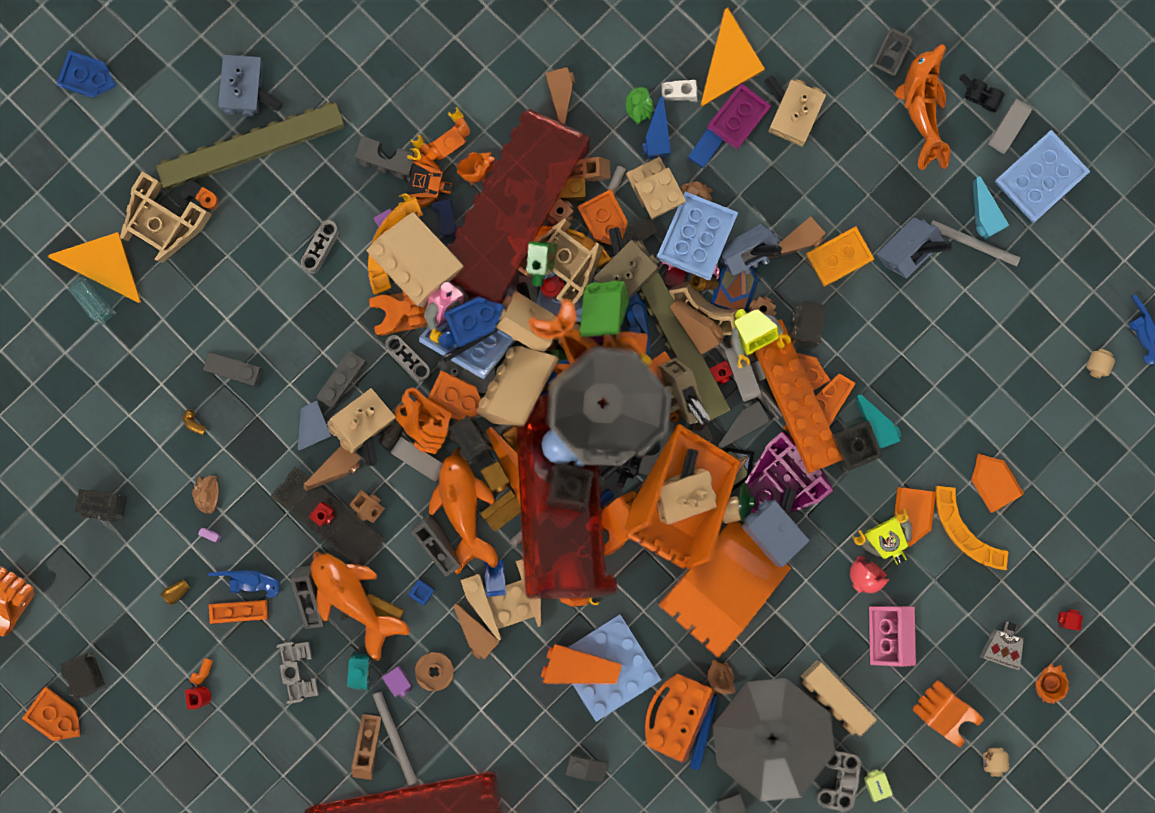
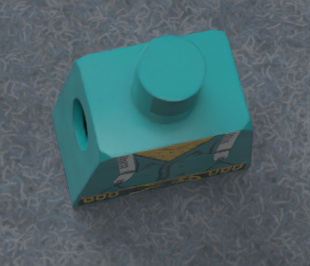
(359, 671)

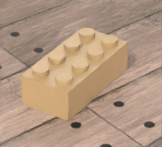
(838, 698)

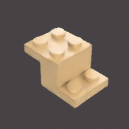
(655, 188)

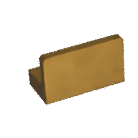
(502, 511)
(383, 608)

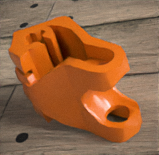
(400, 312)
(427, 415)
(614, 520)
(14, 599)
(946, 712)

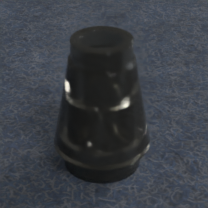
(390, 436)

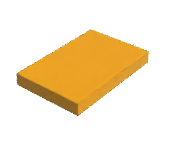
(840, 256)

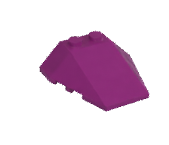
(783, 468)

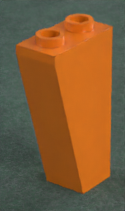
(577, 667)

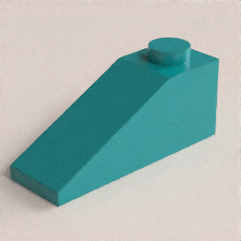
(883, 428)

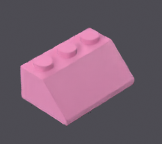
(892, 635)

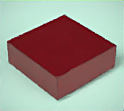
(674, 277)

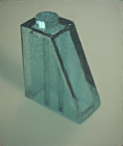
(91, 300)

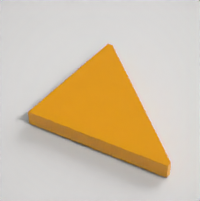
(731, 62)
(103, 262)

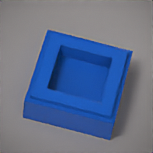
(421, 592)

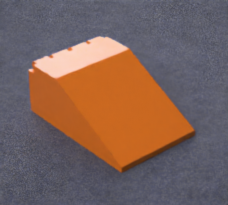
(692, 538)
(725, 590)

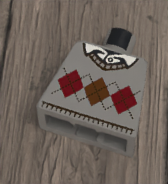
(1004, 647)

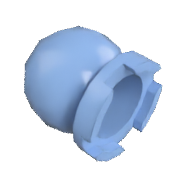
(556, 450)

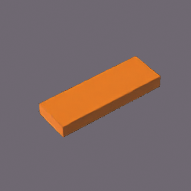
(238, 611)

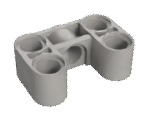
(846, 782)

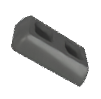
(896, 56)

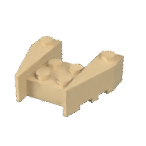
(156, 223)
(571, 263)
(505, 609)

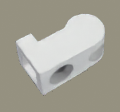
(680, 90)

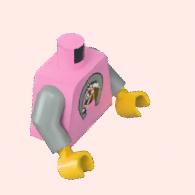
(440, 302)

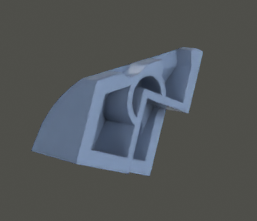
(312, 426)

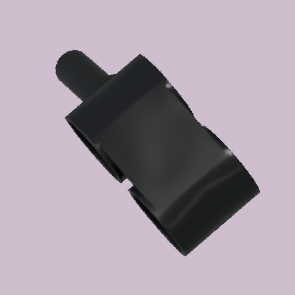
(978, 94)
(628, 470)

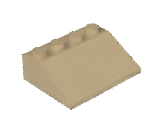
(415, 258)
(516, 386)

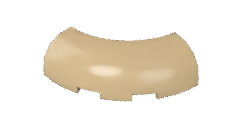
(722, 317)

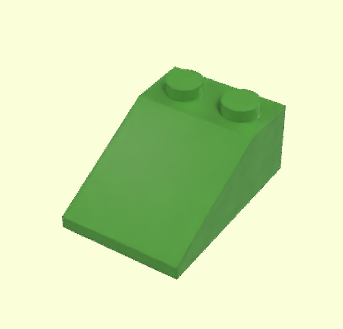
(603, 308)

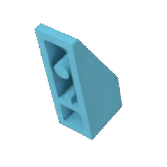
(987, 213)

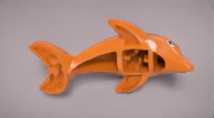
(920, 95)
(571, 339)
(458, 495)
(340, 586)

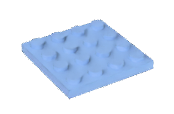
(615, 643)

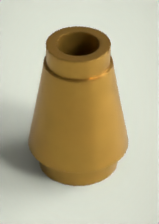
(701, 284)
(175, 592)

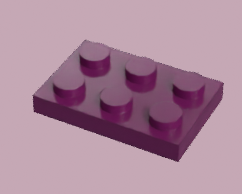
(738, 116)

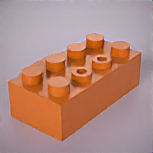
(675, 715)

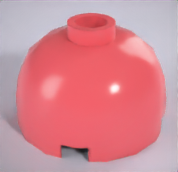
(867, 576)

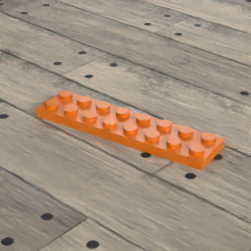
(798, 404)

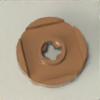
(436, 682)

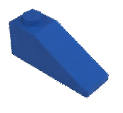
(657, 137)

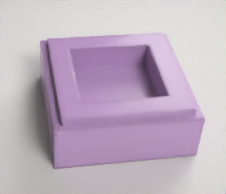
(211, 535)

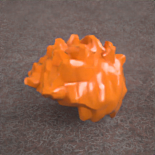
(475, 167)
(1052, 684)

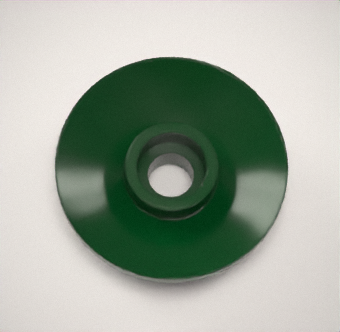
(746, 501)

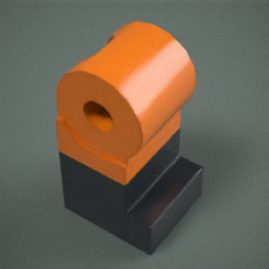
(201, 194)

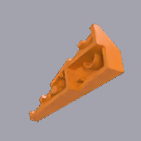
(508, 459)

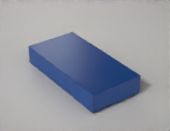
(705, 148)
(495, 579)

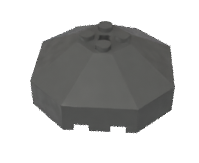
(627, 425)
(798, 754)

